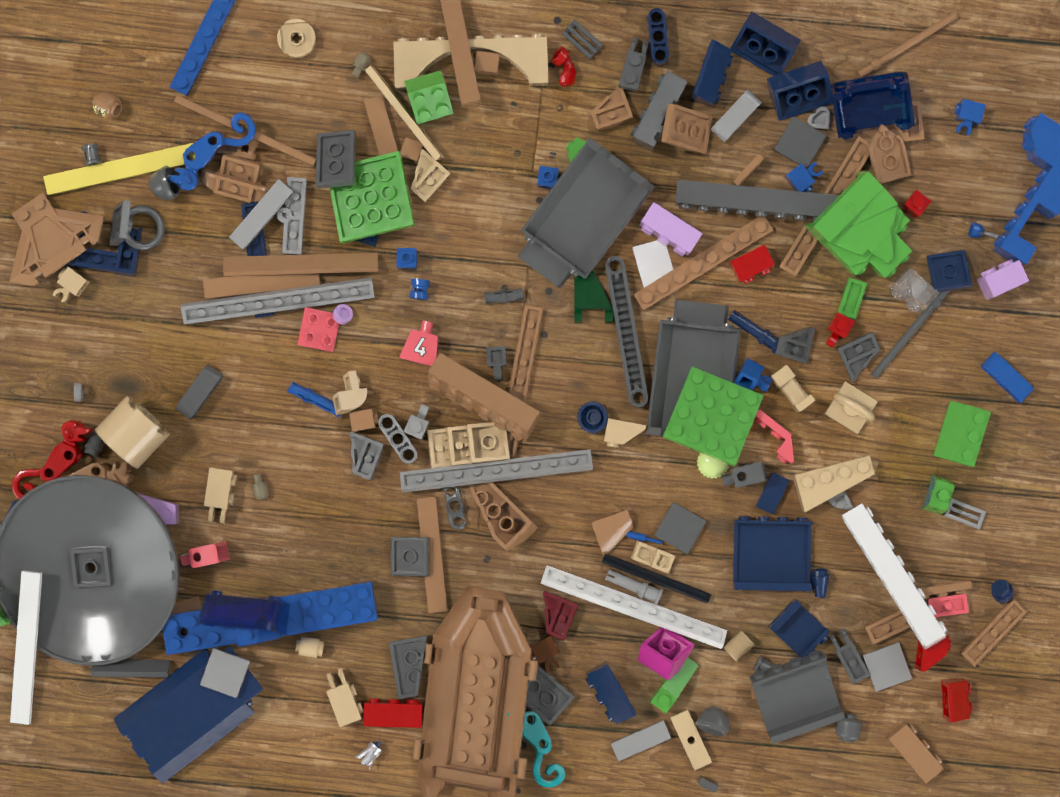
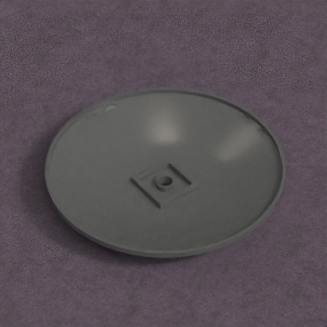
(83, 612)

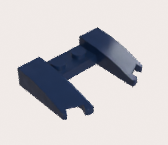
(121, 263)

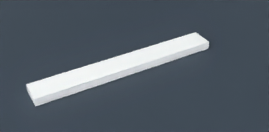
(26, 647)

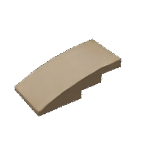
(467, 445)

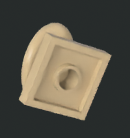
(851, 407)

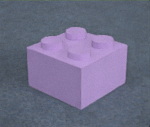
(1003, 279)

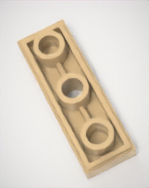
(695, 750)

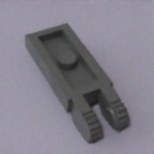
(633, 67)
(850, 658)

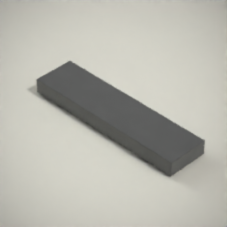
(133, 668)

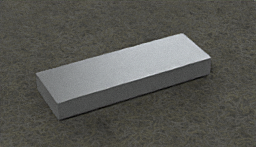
(640, 740)

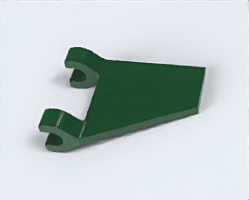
(590, 295)

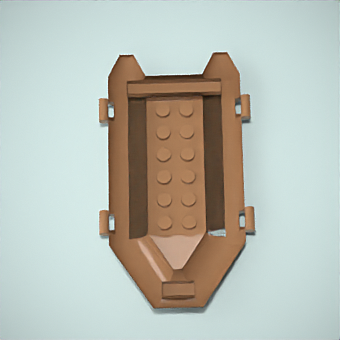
(470, 689)

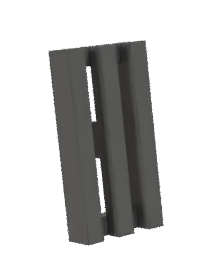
(585, 42)

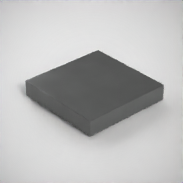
(799, 142)
(680, 528)
(410, 556)

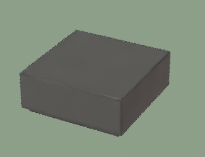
(708, 784)

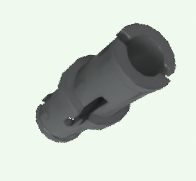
(503, 296)

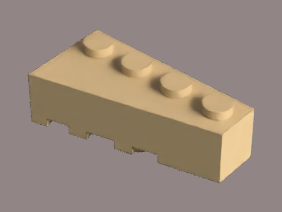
(828, 481)

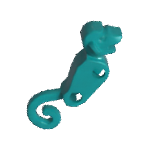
(533, 734)

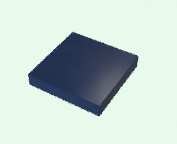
(949, 271)

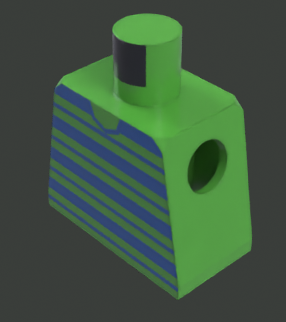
(938, 495)

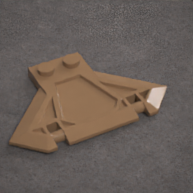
(50, 238)

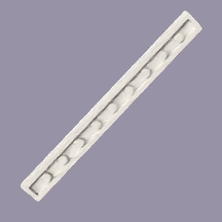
(634, 607)

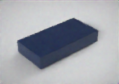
(772, 493)

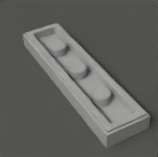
(261, 214)

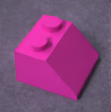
(665, 652)

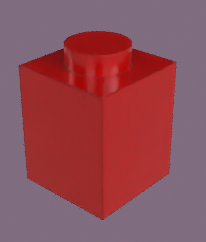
(916, 204)

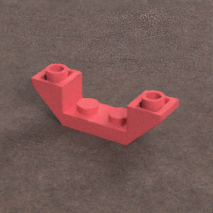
(785, 449)

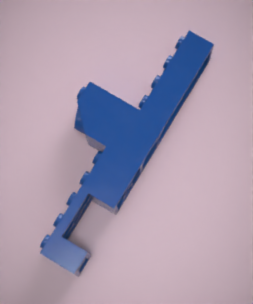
(1042, 148)
(307, 613)

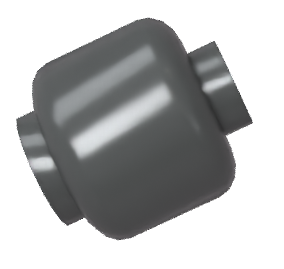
(849, 728)

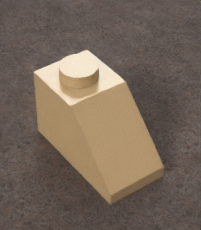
(620, 432)

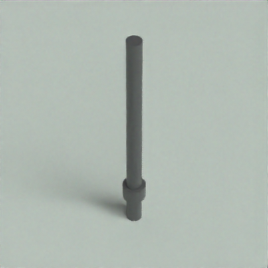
(908, 334)

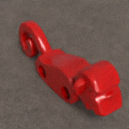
(59, 458)

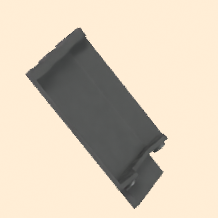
(582, 214)
(691, 338)

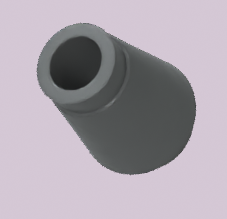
(94, 445)

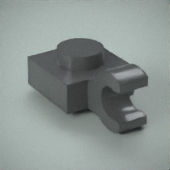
(496, 358)

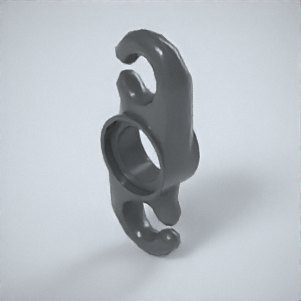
(452, 515)

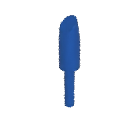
(641, 537)

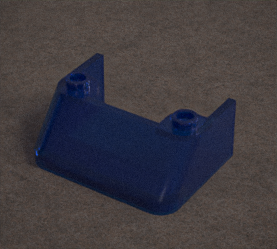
(244, 612)

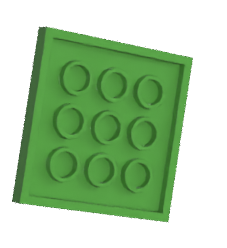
(376, 201)
(713, 416)

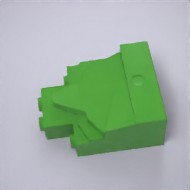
(863, 228)

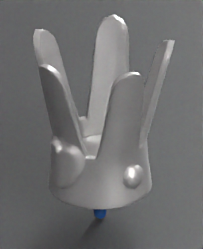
(372, 751)

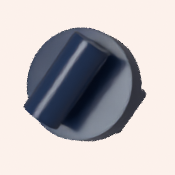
(1002, 591)

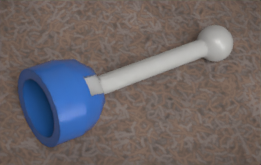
(977, 231)

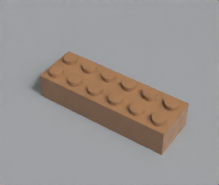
(482, 397)

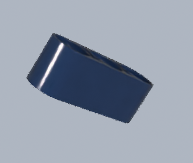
(660, 28)

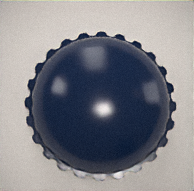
(592, 417)

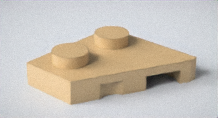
(428, 176)

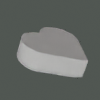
(819, 119)

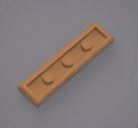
(993, 632)

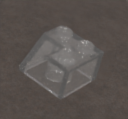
(913, 291)

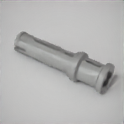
(643, 590)

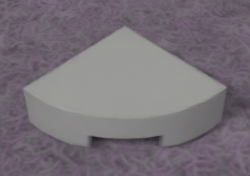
(841, 501)

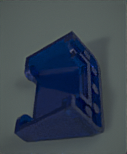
(872, 102)

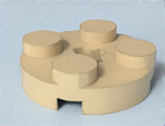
(288, 31)

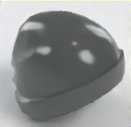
(161, 186)
(713, 721)

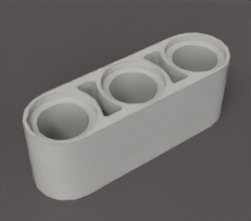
(736, 115)
(390, 432)

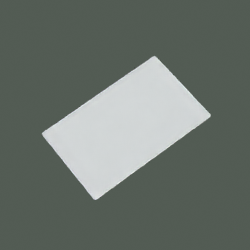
(652, 261)

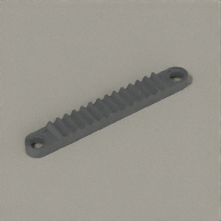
(626, 331)

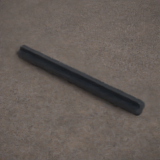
(656, 578)

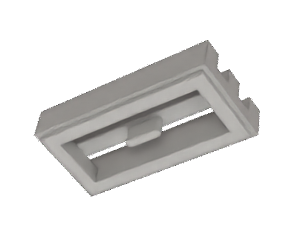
(980, 519)

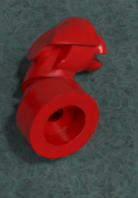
(562, 58)

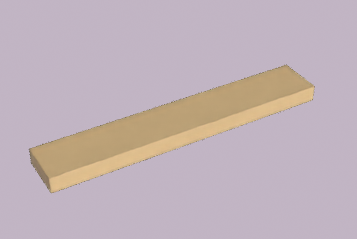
(404, 113)

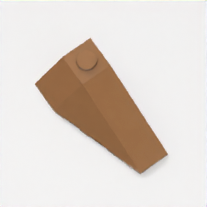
(505, 520)

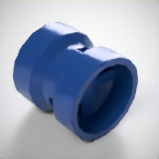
(419, 284)

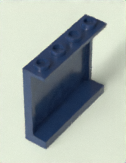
(772, 554)

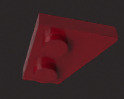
(558, 614)

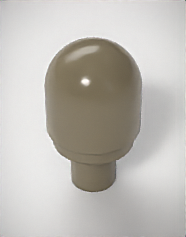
(360, 63)
(260, 487)

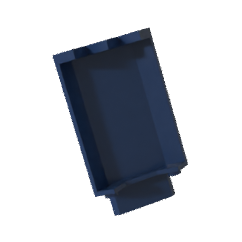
(183, 718)

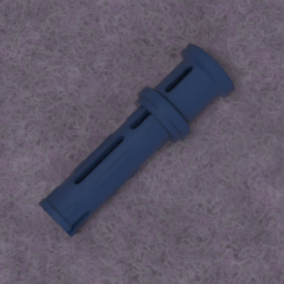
(762, 336)

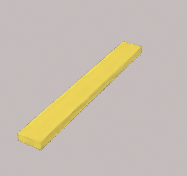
(115, 170)

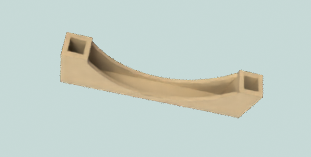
(525, 53)

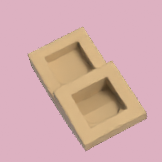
(652, 556)

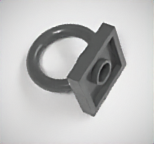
(122, 225)

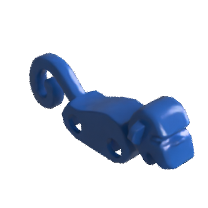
(205, 151)

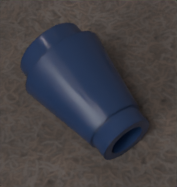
(820, 582)

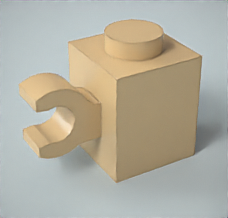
(72, 283)

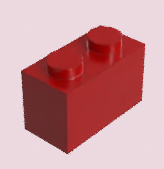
(751, 264)

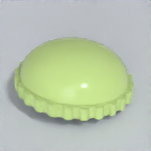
(711, 467)

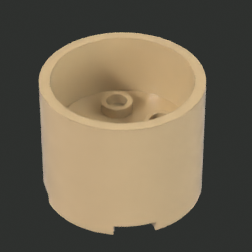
(132, 432)

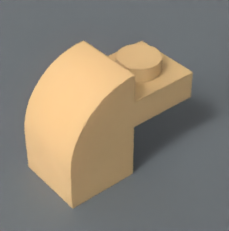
(352, 398)

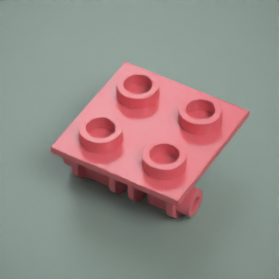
(318, 330)

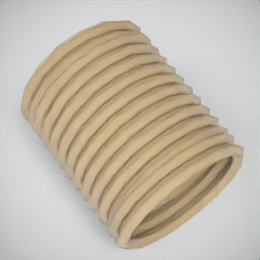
(739, 646)

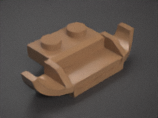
(236, 179)

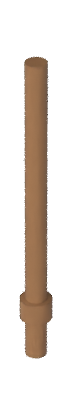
(876, 64)

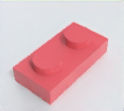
(949, 604)

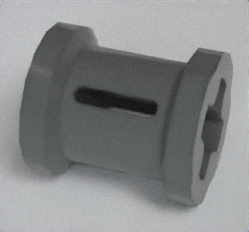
(91, 154)
(762, 664)

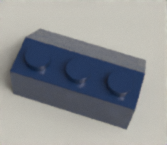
(765, 44)
(712, 74)
(800, 90)
(610, 693)

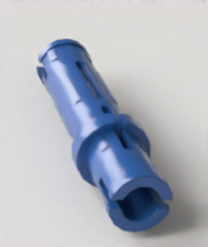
(312, 397)

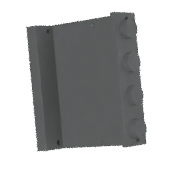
(796, 697)

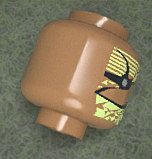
(107, 105)

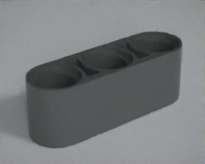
(199, 392)

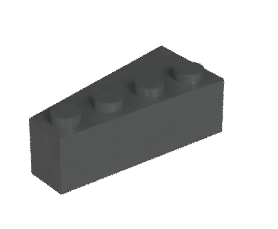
(653, 118)

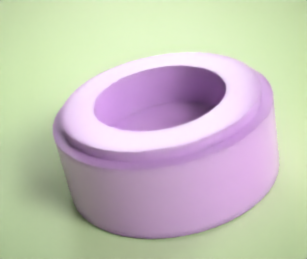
(342, 314)

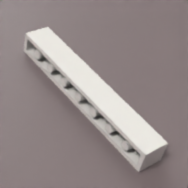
(893, 576)

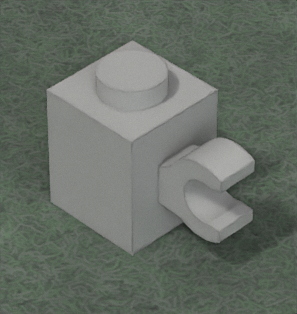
(416, 424)

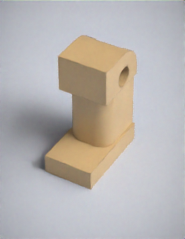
(791, 389)

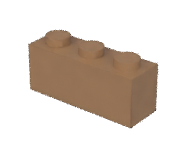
(915, 752)

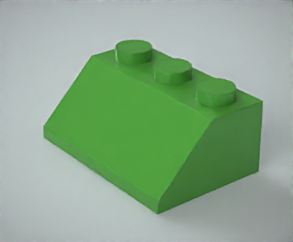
(962, 433)

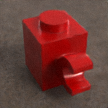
(839, 328)

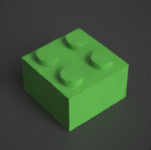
(429, 97)

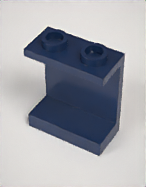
(799, 629)

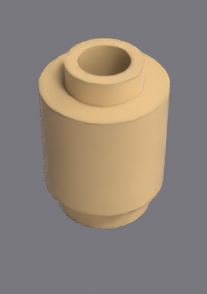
(309, 647)

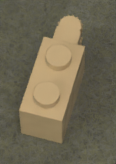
(219, 492)
(343, 700)

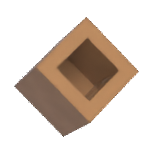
(486, 63)
(363, 420)

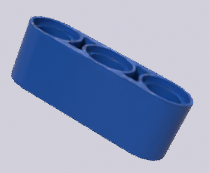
(1007, 377)

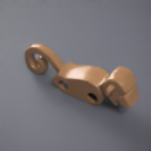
(119, 473)

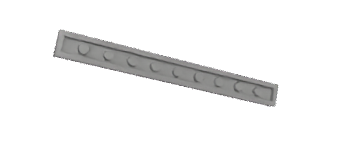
(277, 300)
(496, 471)

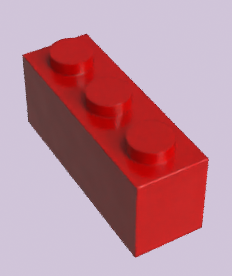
(393, 713)

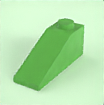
(670, 690)

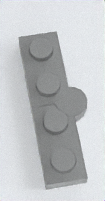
(293, 216)

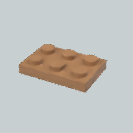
(686, 128)

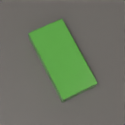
(852, 298)

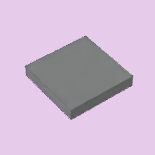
(887, 666)
(225, 672)

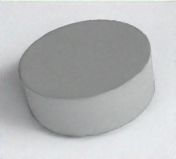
(78, 392)

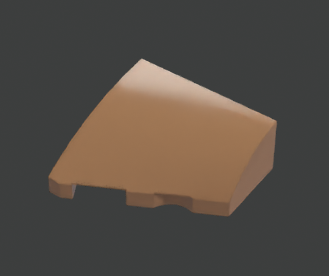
(612, 530)

